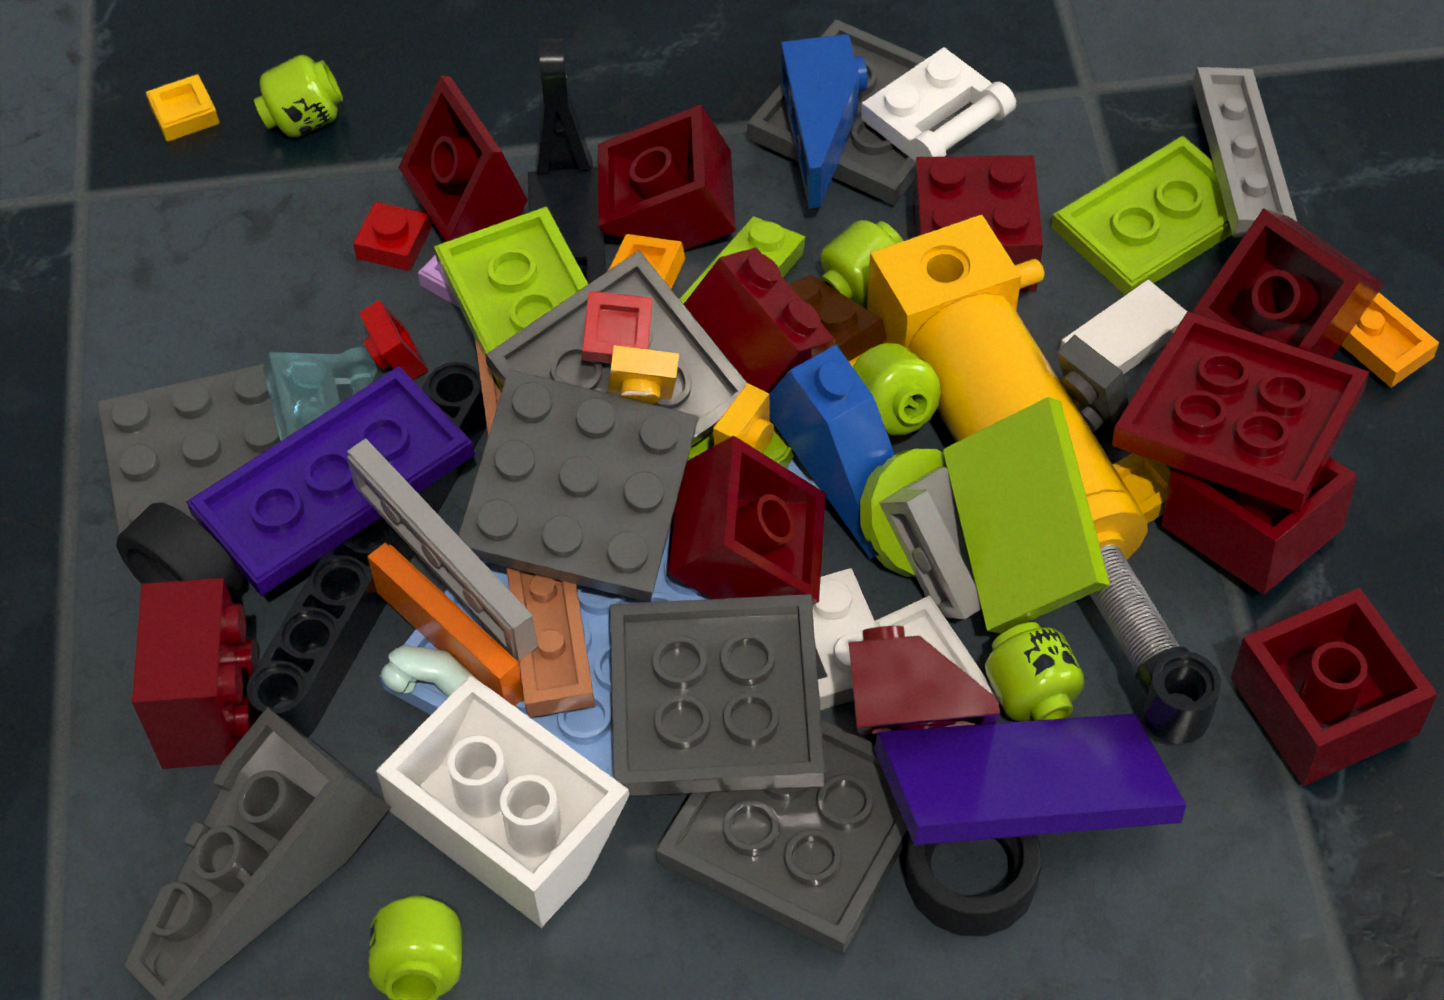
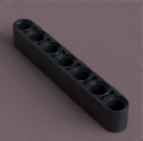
(345, 624)

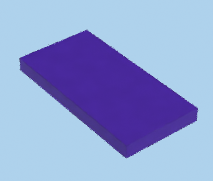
(301, 493)
(1027, 778)

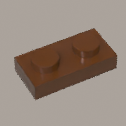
(846, 320)

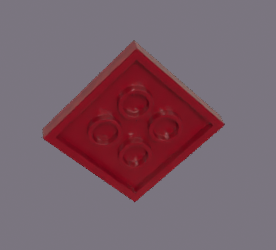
(1241, 410)

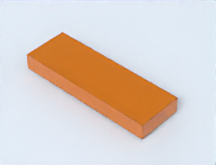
(444, 622)

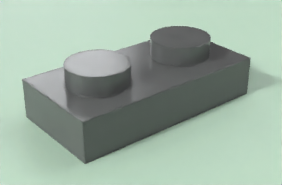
(1093, 385)

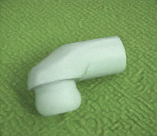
(424, 664)

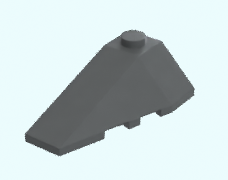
(270, 839)

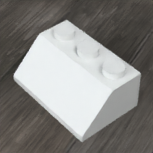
(503, 799)

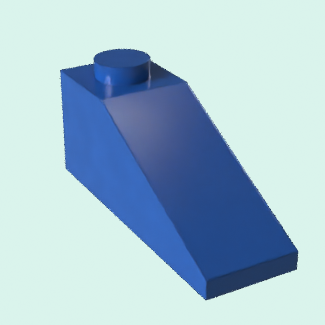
(822, 104)
(833, 431)

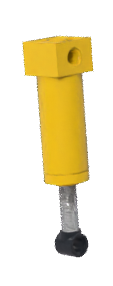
(956, 308)

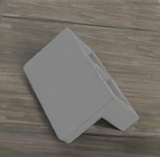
(933, 541)

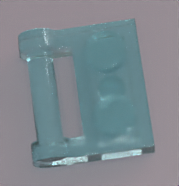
(305, 384)

